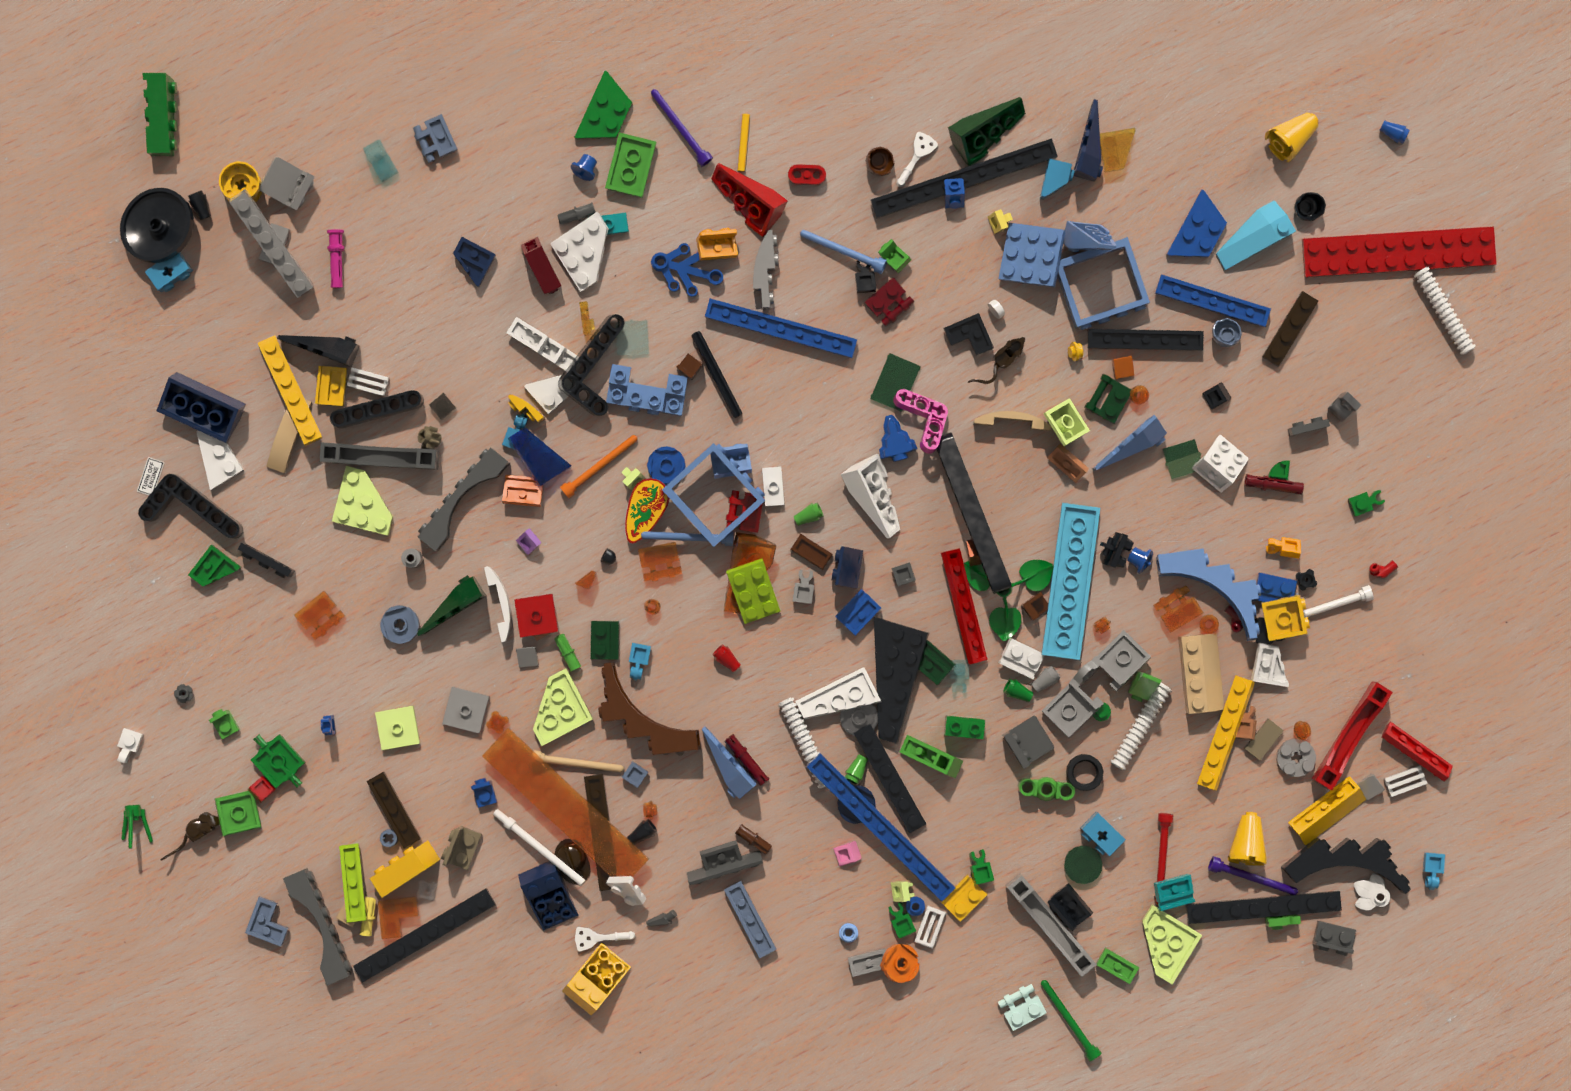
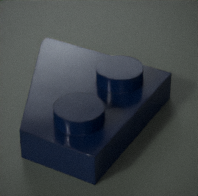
(474, 259)

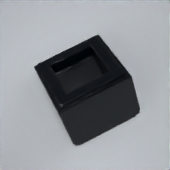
(1216, 395)

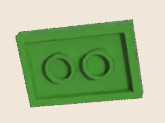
(630, 165)

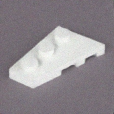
(218, 460)

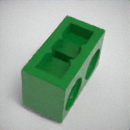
(964, 727)

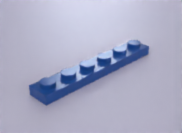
(1212, 300)

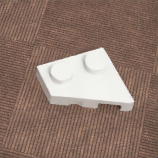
(548, 393)
(1268, 666)
(623, 886)

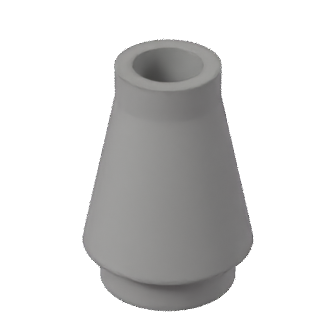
(1046, 679)

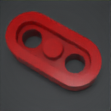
(807, 174)

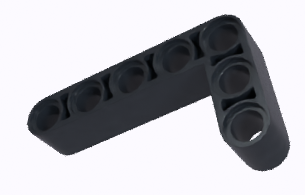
(588, 363)
(193, 503)

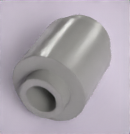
(418, 558)

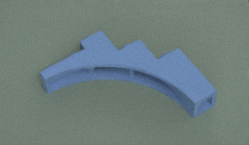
(1239, 595)

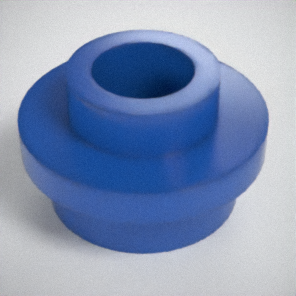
(920, 910)

